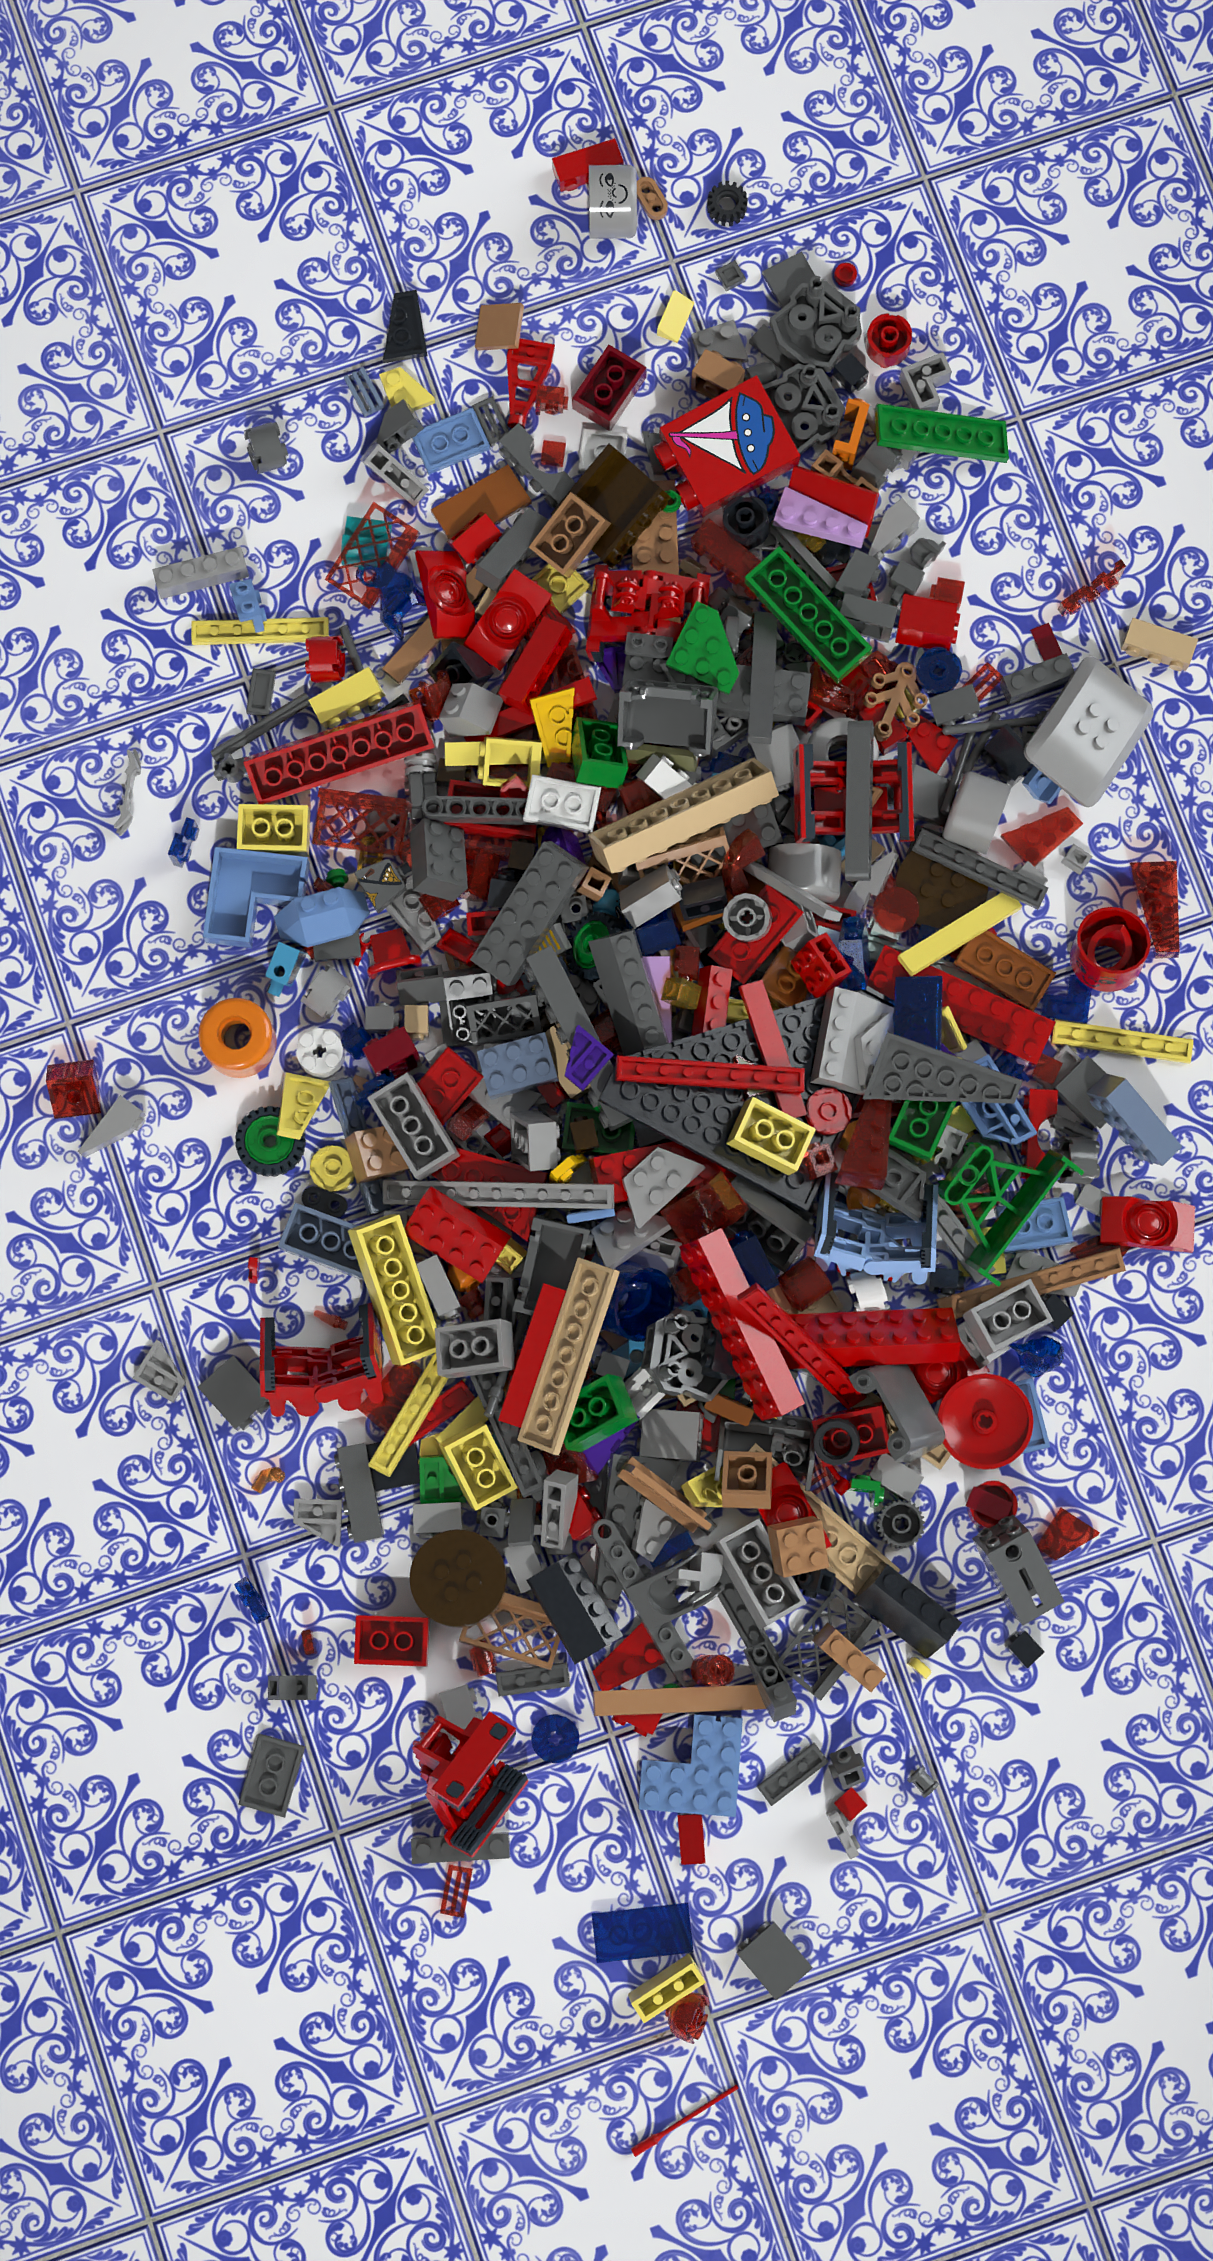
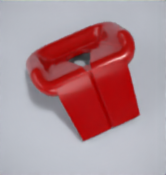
(391, 951)

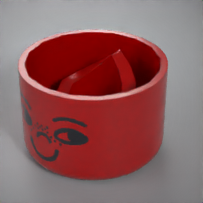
(1117, 930)

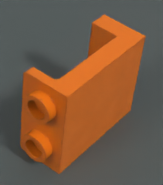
(856, 412)

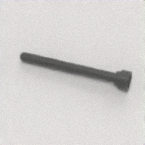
(994, 725)

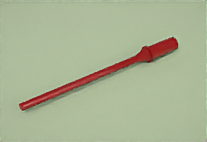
(655, 2138)

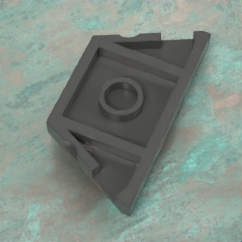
(903, 1186)

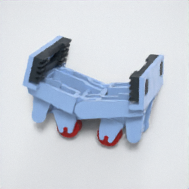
(884, 1255)

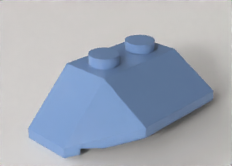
(322, 916)
(999, 1120)

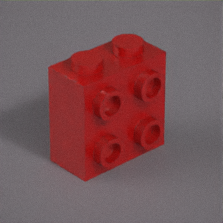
(820, 965)

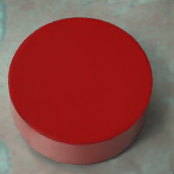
(845, 274)

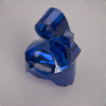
(396, 595)

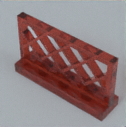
(395, 557)
(361, 802)

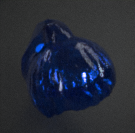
(1039, 1355)

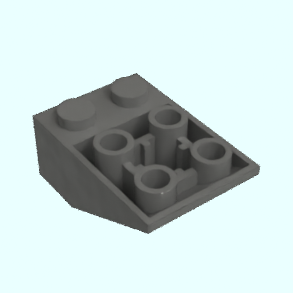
(466, 988)

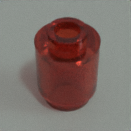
(482, 1661)

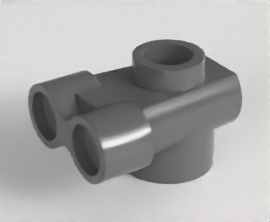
(791, 1450)

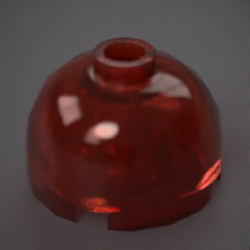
(687, 2017)

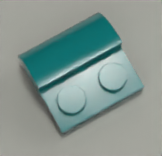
(364, 538)

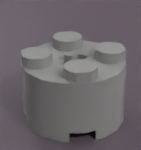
(737, 908)
(326, 991)

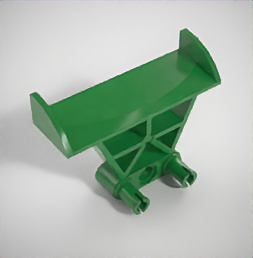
(981, 1159)

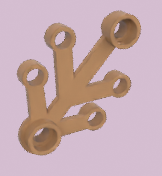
(896, 698)

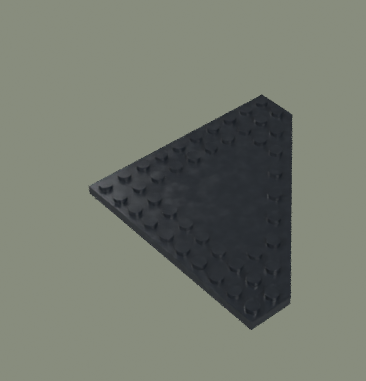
(705, 1116)

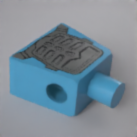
(289, 959)

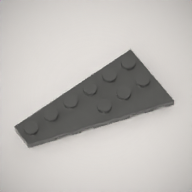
(926, 1074)
(623, 1509)

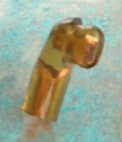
(268, 1475)

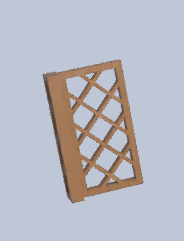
(695, 845)
(662, 1495)
(525, 1609)

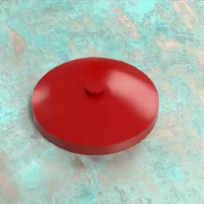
(985, 1421)

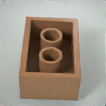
(569, 535)

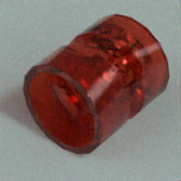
(712, 1670)

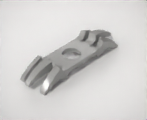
(132, 771)

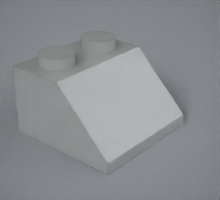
(470, 710)

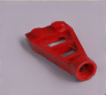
(533, 354)

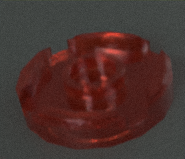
(895, 910)

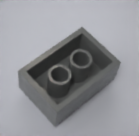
(438, 859)

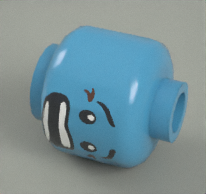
(609, 903)

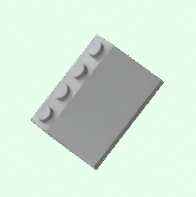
(843, 1018)

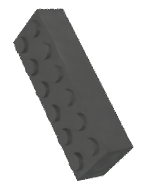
(529, 912)

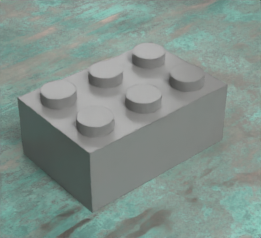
(534, 1140)
(1007, 1317)
(474, 1348)

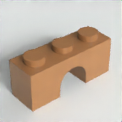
(833, 467)
(849, 1657)

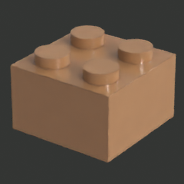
(715, 374)
(374, 1155)
(747, 1479)
(798, 1546)

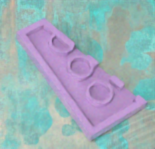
(813, 518)

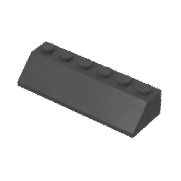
(628, 991)

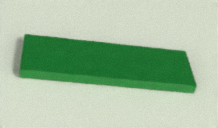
(941, 433)

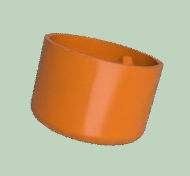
(245, 1060)

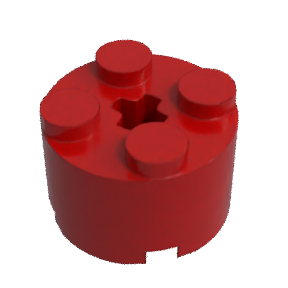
(879, 337)
(325, 659)
(998, 1489)

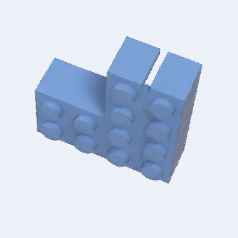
(241, 882)
(706, 1783)

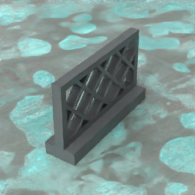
(833, 1670)

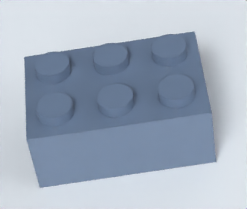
(517, 1066)

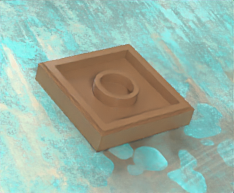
(499, 326)

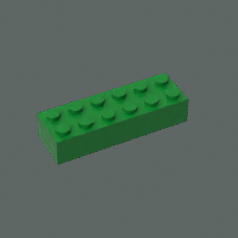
(808, 615)

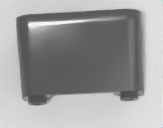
(667, 715)
(550, 1259)
(910, 1409)

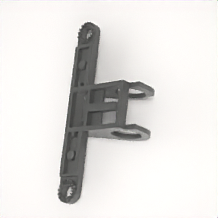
(654, 1597)

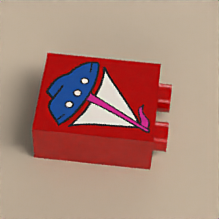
(726, 447)

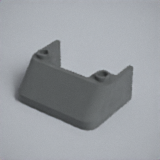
(741, 1438)

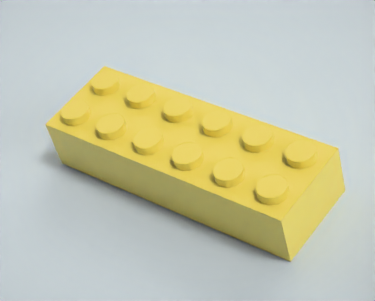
(395, 1288)

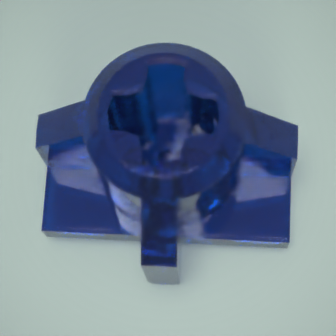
(770, 499)
(354, 1040)
(1008, 1065)

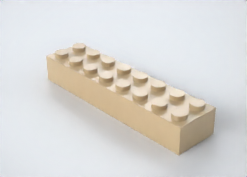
(683, 815)

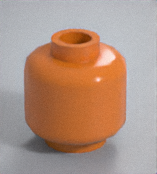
(461, 1280)

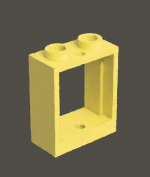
(485, 749)

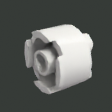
(311, 1043)
(869, 1292)

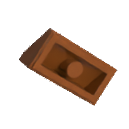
(730, 1409)

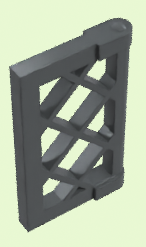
(490, 1005)

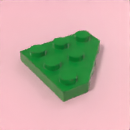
(705, 650)

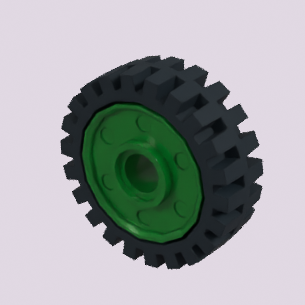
(592, 927)
(261, 1158)

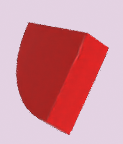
(253, 1266)

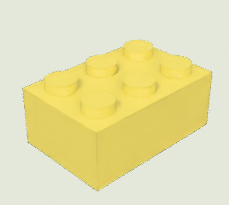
(274, 829)
(771, 1136)
(478, 1466)

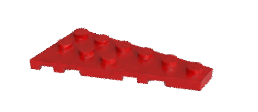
(481, 1168)

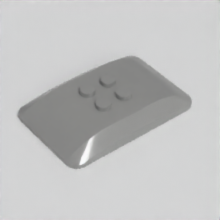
(1089, 732)

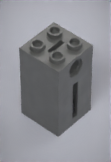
(1017, 1569)

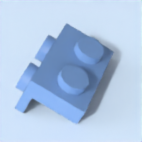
(247, 603)

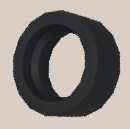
(818, 1441)

